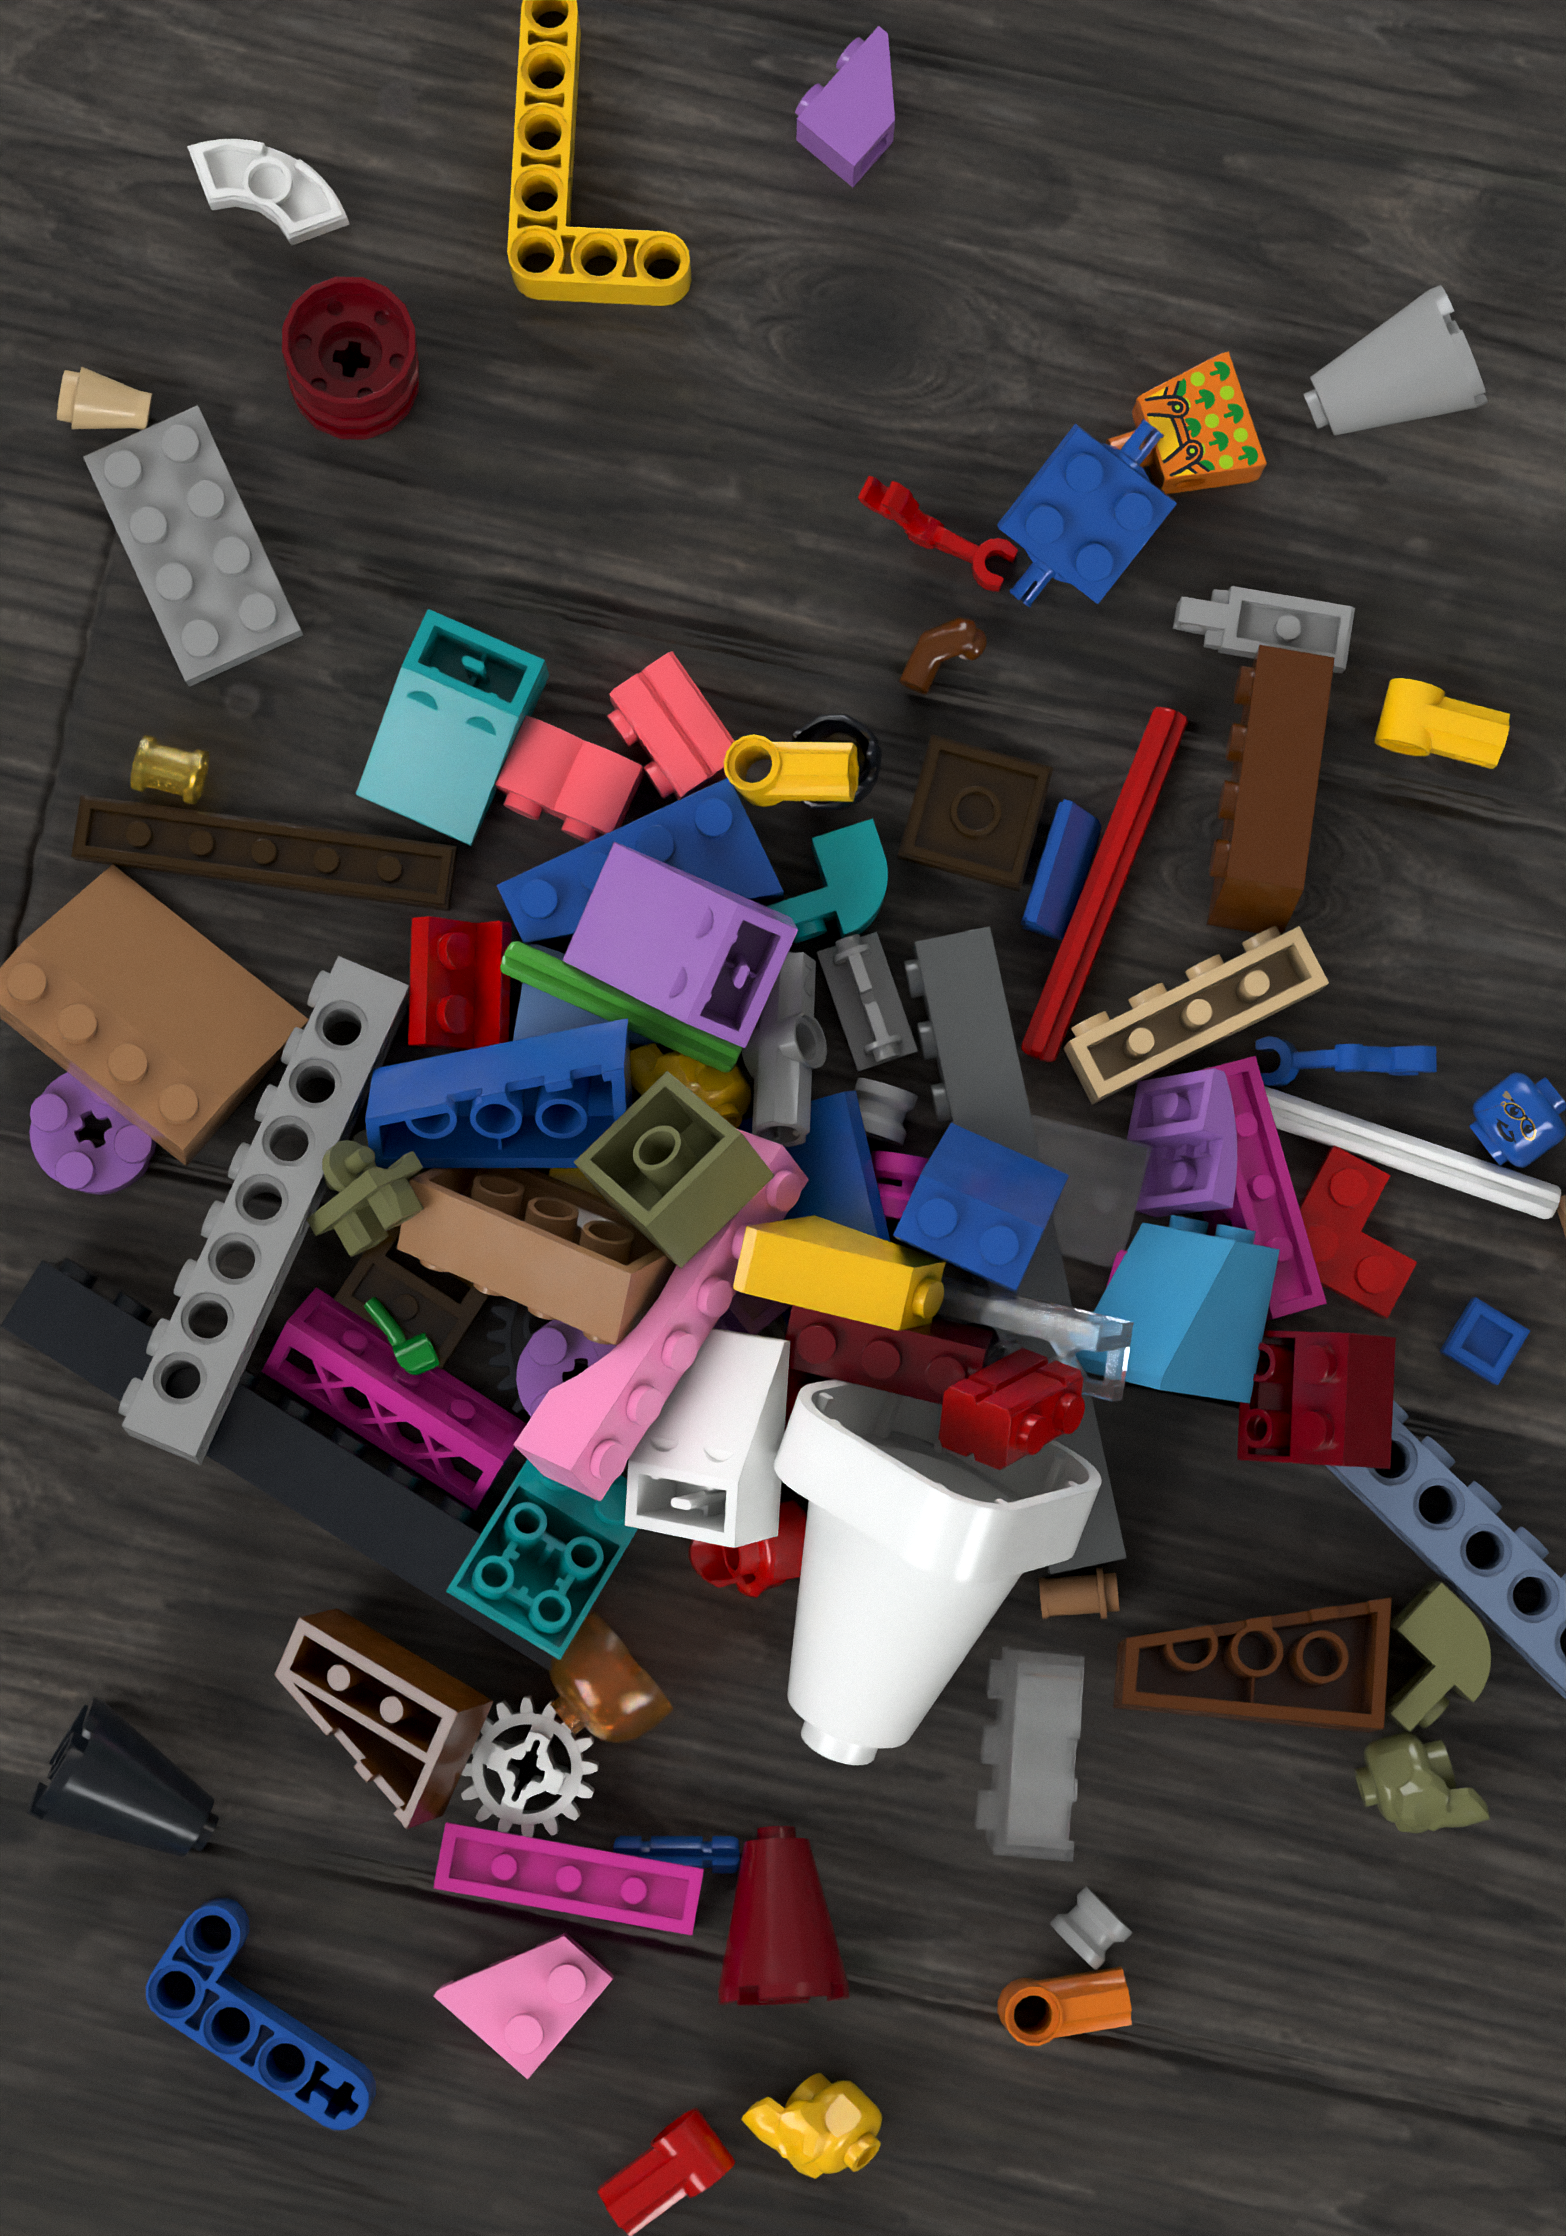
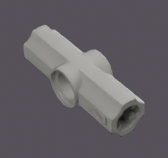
(784, 1053)

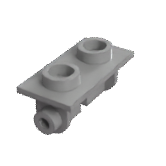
(866, 1000)

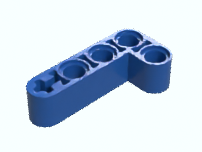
(268, 2023)

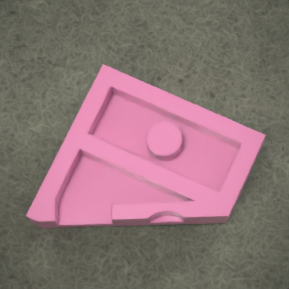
(528, 1999)

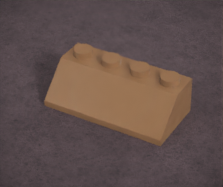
(538, 1246)

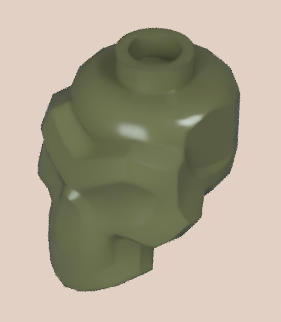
(1416, 1785)

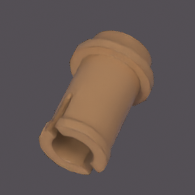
(1079, 1595)

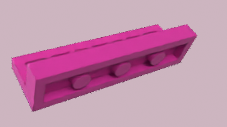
(1266, 1194)
(444, 1409)
(568, 1878)

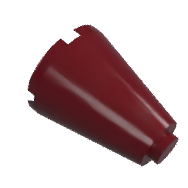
(780, 1928)

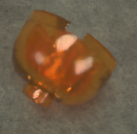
(605, 1687)

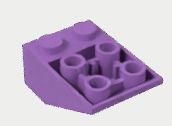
(681, 944)

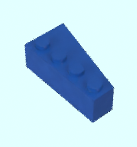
(699, 834)
(503, 1102)

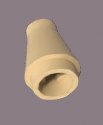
(101, 403)

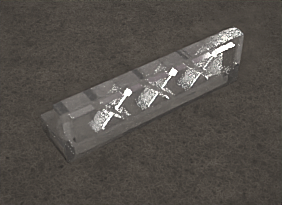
(1061, 1325)

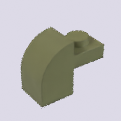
(1453, 1653)

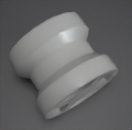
(884, 1110)
(1091, 1928)

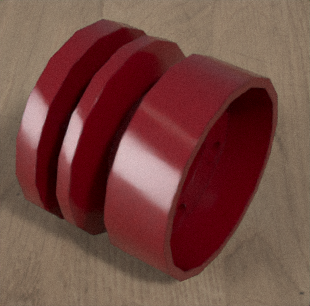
(345, 324)

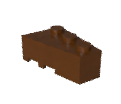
(387, 1708)

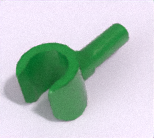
(414, 1354)

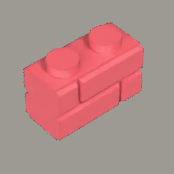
(672, 726)

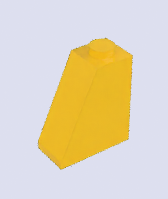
(840, 1272)

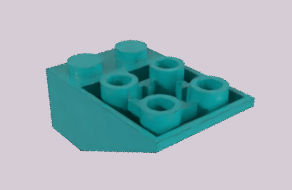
(451, 726)
(544, 1558)

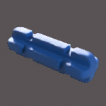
(720, 1854)

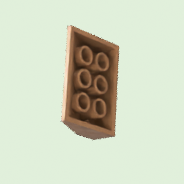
(145, 1012)

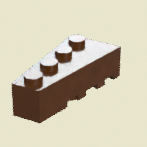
(1271, 790)
(1278, 1669)

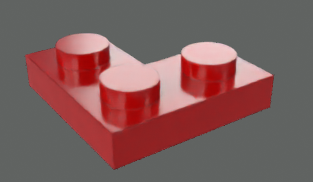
(1344, 1256)

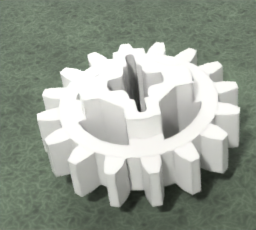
(556, 1778)

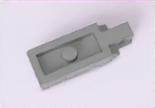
(1245, 618)

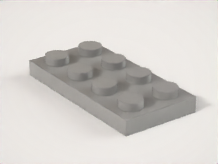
(193, 546)

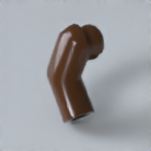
(939, 644)

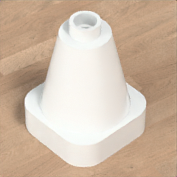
(905, 1556)

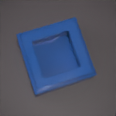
(1484, 1341)

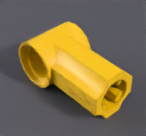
(1424, 721)
(797, 772)

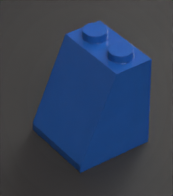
(981, 1207)

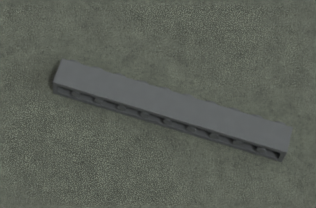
(986, 1094)

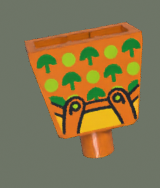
(1204, 428)

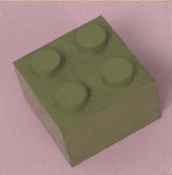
(674, 1169)

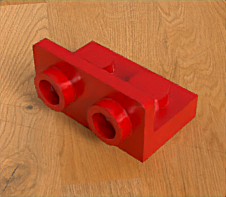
(457, 984)

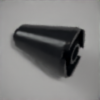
(122, 1787)

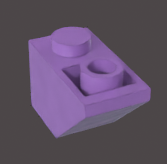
(854, 114)

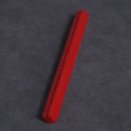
(1104, 884)

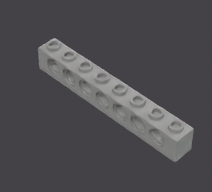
(189, 1424)

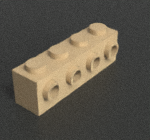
(1194, 1015)

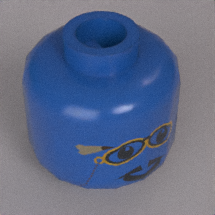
(1519, 1119)

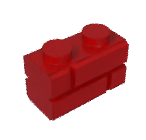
(1011, 1408)

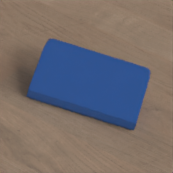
(1061, 870)

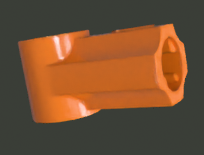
(1073, 2005)

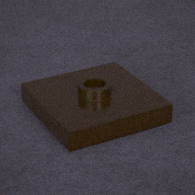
(975, 813)

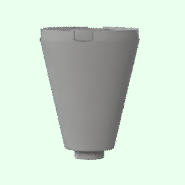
(1399, 372)

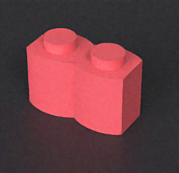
(568, 780)

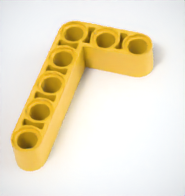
(552, 172)

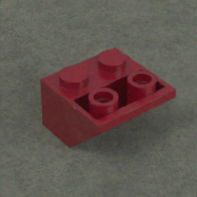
(1320, 1400)

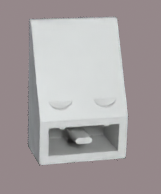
(713, 1448)

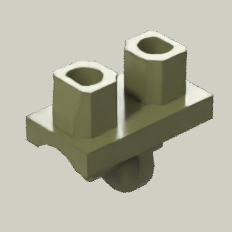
(368, 1196)

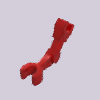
(900, 505)

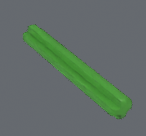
(612, 1004)

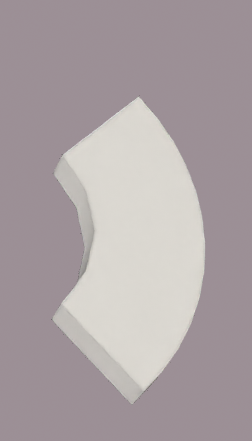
(268, 182)

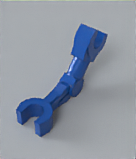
(1346, 1058)

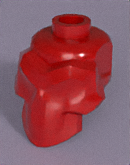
(757, 1564)

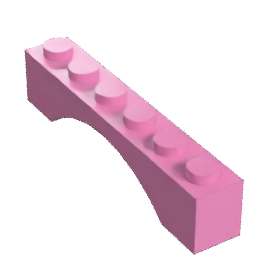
(598, 1417)

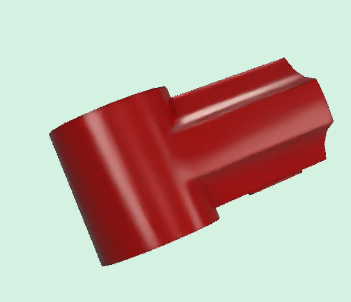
(681, 2162)

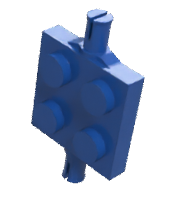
(1086, 513)

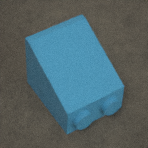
(1193, 1307)

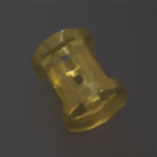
(169, 769)

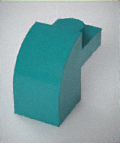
(853, 883)

